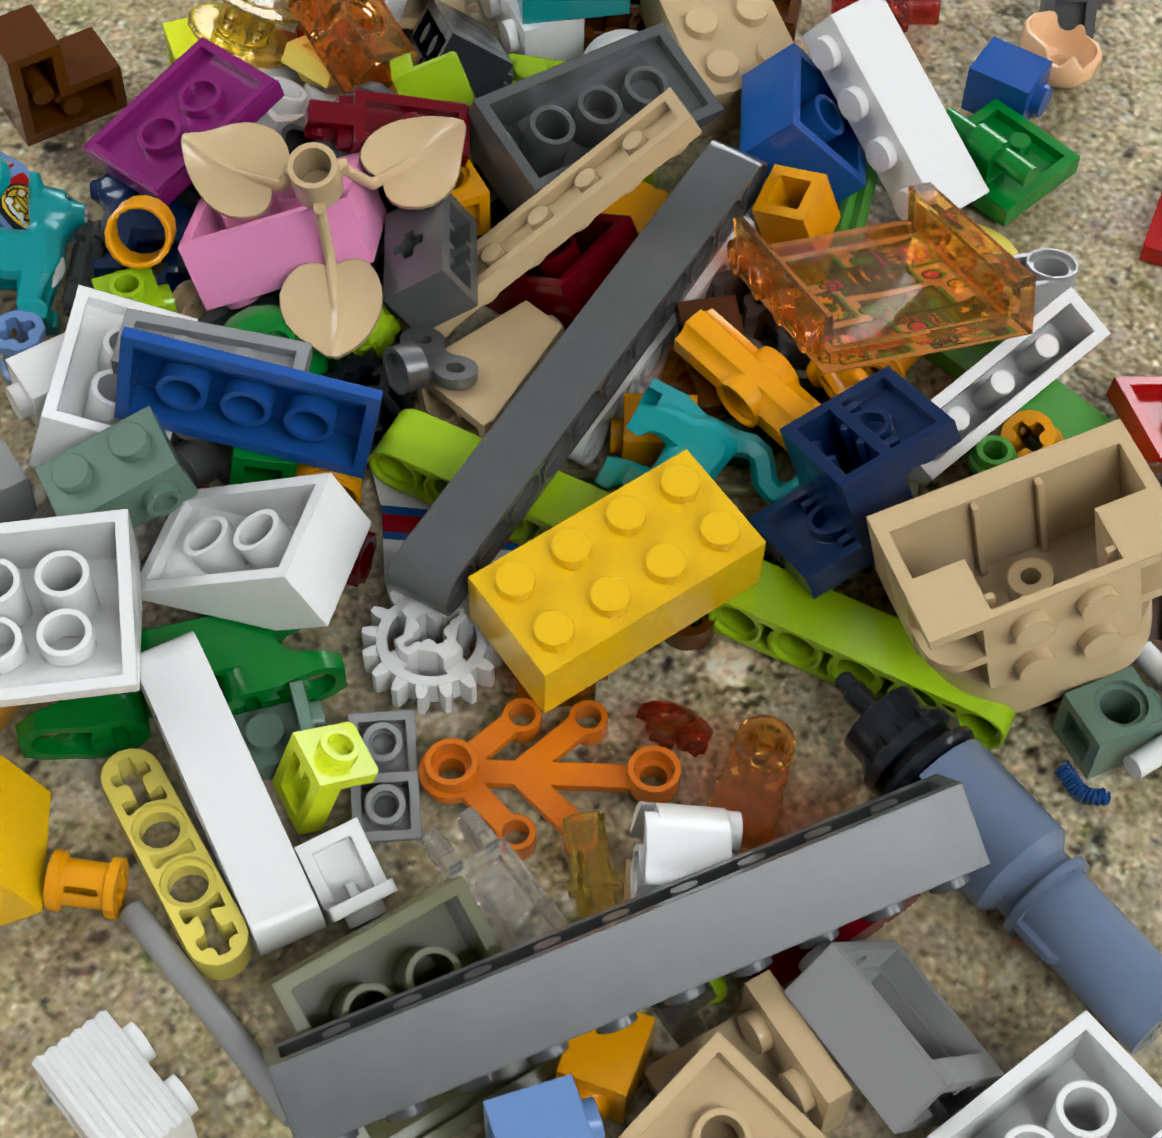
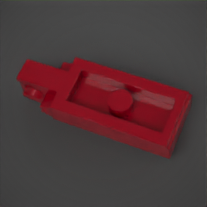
(359, 115)

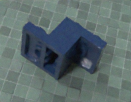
(849, 466)

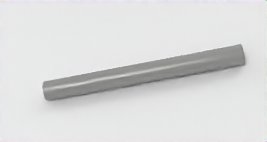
(202, 1000)

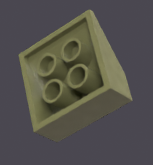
(388, 956)

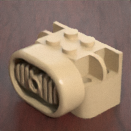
(1029, 569)

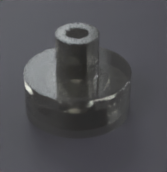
(683, 1019)

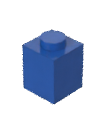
(1011, 76)

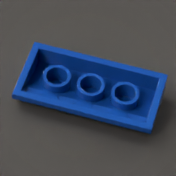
(247, 402)

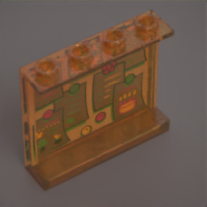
(889, 286)

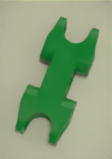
(245, 661)

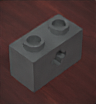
(430, 263)

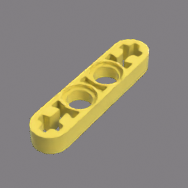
(181, 858)

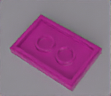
(193, 95)

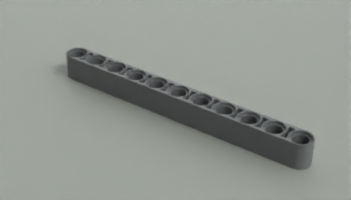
(575, 381)

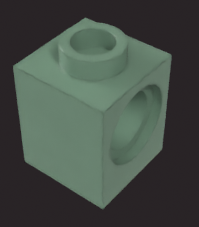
(1095, 740)

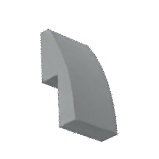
(391, 804)

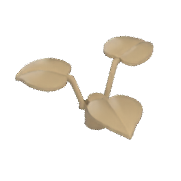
(246, 162)

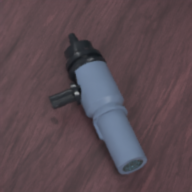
(1029, 873)

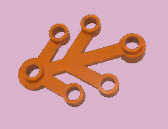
(537, 772)

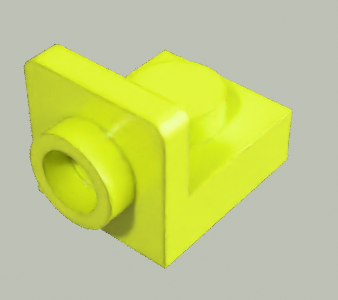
(316, 769)

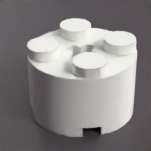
(678, 843)

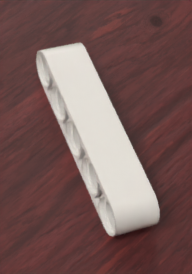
(228, 795)

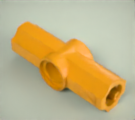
(750, 381)

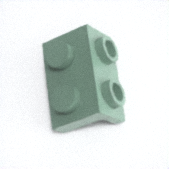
(117, 470)

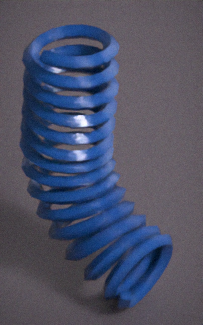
(1091, 793)

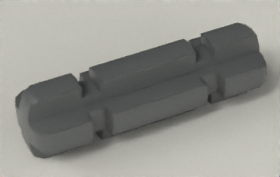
(81, 270)

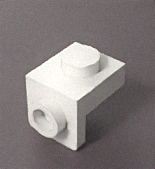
(345, 875)

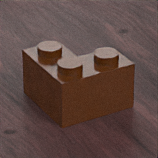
(54, 82)

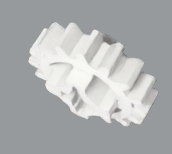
(427, 654)

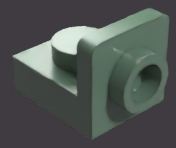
(270, 728)

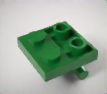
(1013, 158)

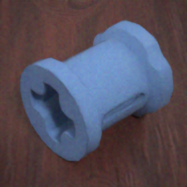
(29, 331)

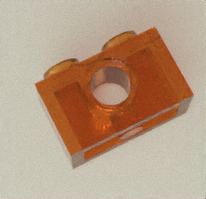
(353, 39)

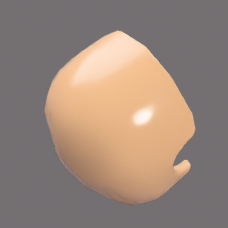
(1072, 51)

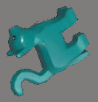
(36, 257)
(710, 441)

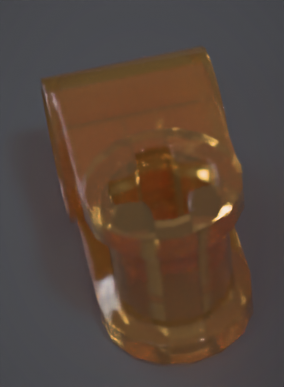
(753, 783)

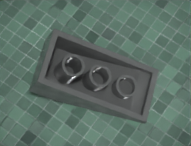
(555, 117)

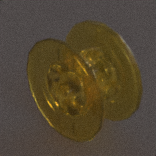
(245, 28)

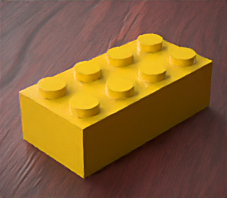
(615, 580)

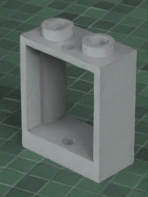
(891, 1032)

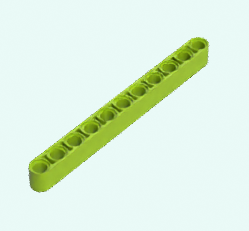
(772, 616)

